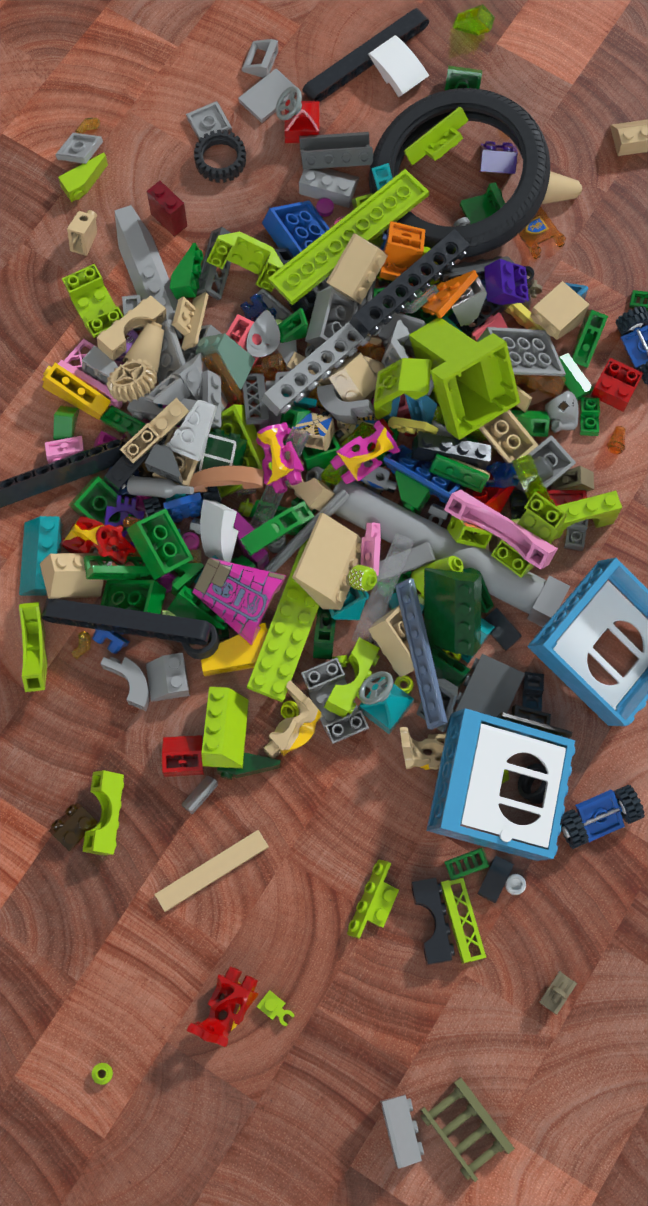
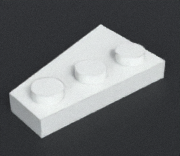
(194, 431)

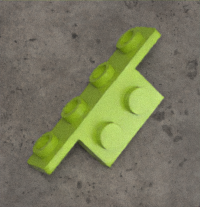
(439, 138)
(375, 902)

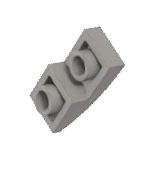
(576, 535)

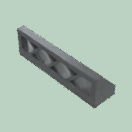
(208, 271)
(261, 409)

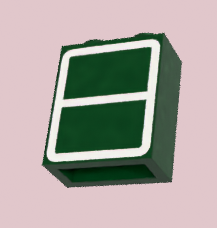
(222, 450)

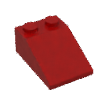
(492, 496)

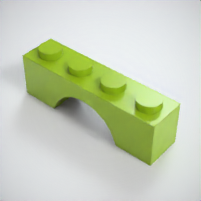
(343, 696)
(108, 789)

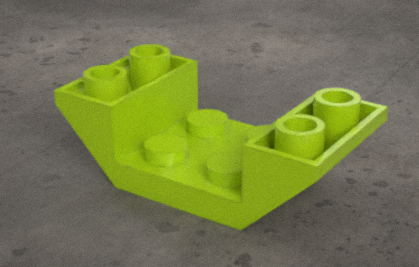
(248, 254)
(92, 300)
(403, 377)
(541, 519)

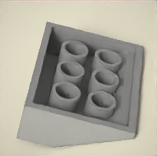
(529, 351)

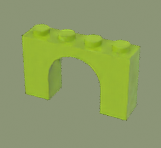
(600, 508)

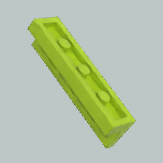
(456, 924)

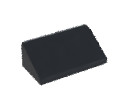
(503, 630)

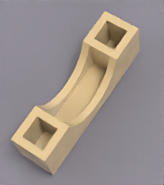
(113, 341)
(313, 492)

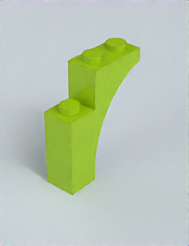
(34, 654)

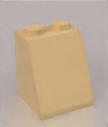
(560, 311)

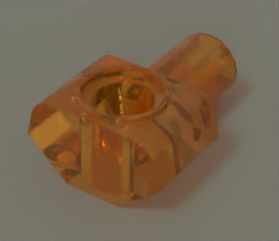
(266, 367)

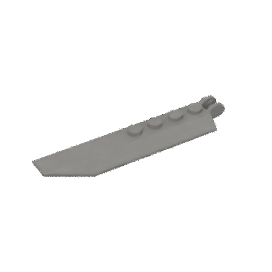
(144, 261)

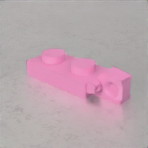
(371, 547)

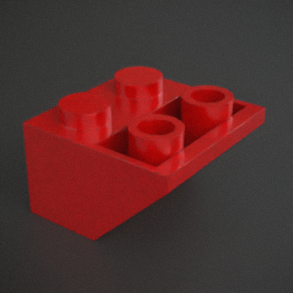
(616, 384)
(182, 756)

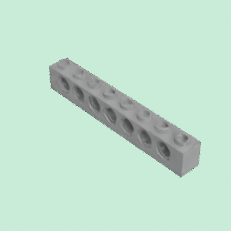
(278, 403)

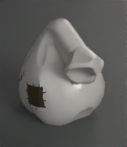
(563, 412)

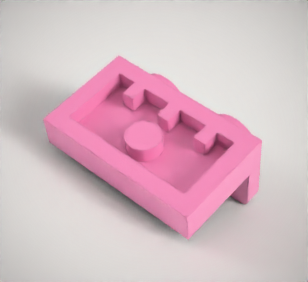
(63, 448)

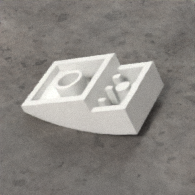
(398, 65)
(217, 530)

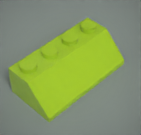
(224, 728)

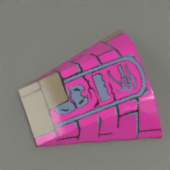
(238, 594)

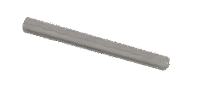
(305, 533)

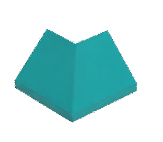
(352, 606)

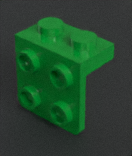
(483, 206)

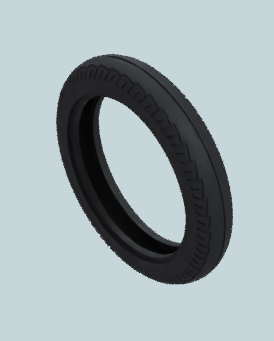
(485, 108)

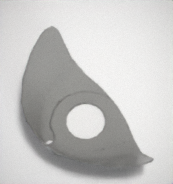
(268, 330)

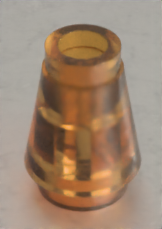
(616, 443)

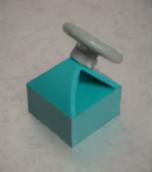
(385, 702)

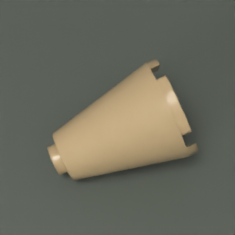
(561, 188)
(147, 345)

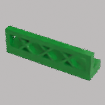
(119, 572)

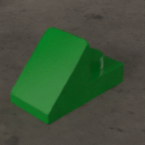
(188, 574)

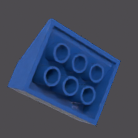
(294, 226)
(419, 471)

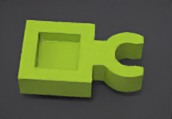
(272, 1006)

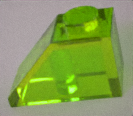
(474, 21)

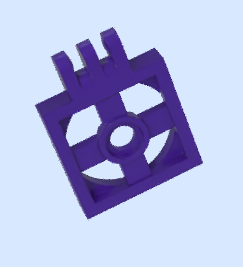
(124, 509)

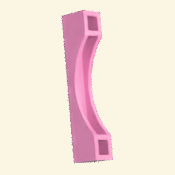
(527, 544)

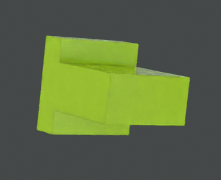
(469, 377)

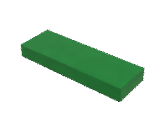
(122, 421)
(458, 473)

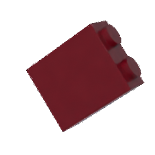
(167, 208)

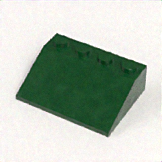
(453, 610)

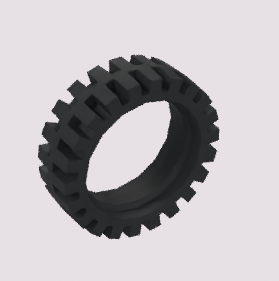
(216, 139)

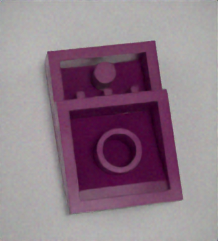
(260, 558)

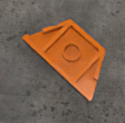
(448, 294)

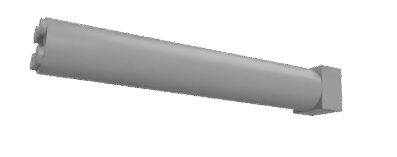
(529, 594)

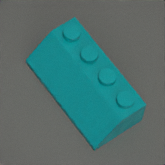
(40, 539)

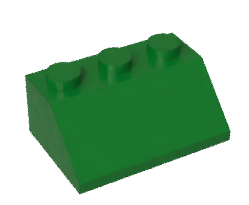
(159, 544)

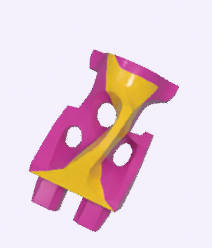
(271, 440)
(355, 460)

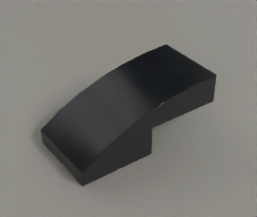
(517, 503)
(532, 690)
(495, 879)

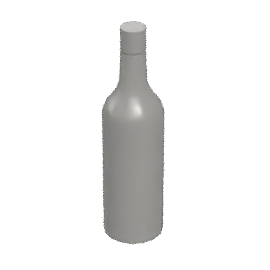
(156, 487)

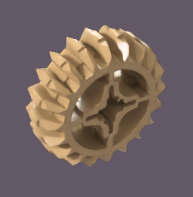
(132, 380)

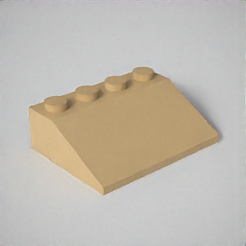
(327, 562)

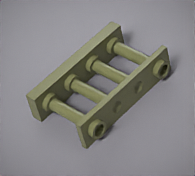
(487, 1126)

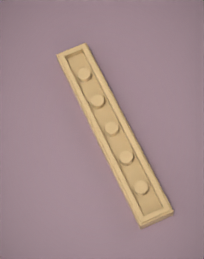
(211, 871)

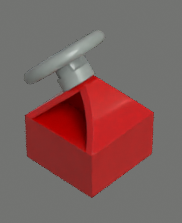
(300, 116)

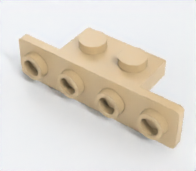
(189, 319)

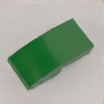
(589, 416)

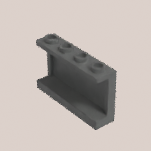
(335, 150)
(490, 687)

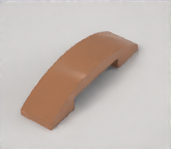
(227, 475)

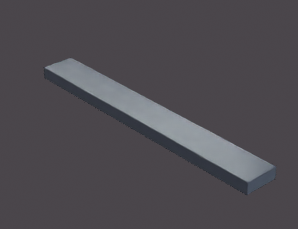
(421, 654)

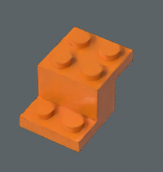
(403, 248)

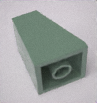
(233, 356)

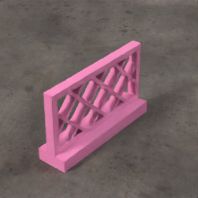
(89, 380)

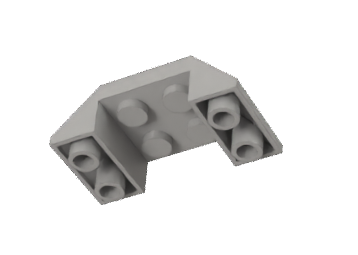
(395, 348)
(319, 684)

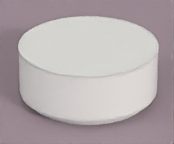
(515, 884)

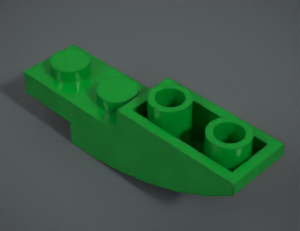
(277, 528)

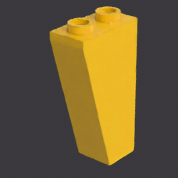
(74, 391)
(234, 654)

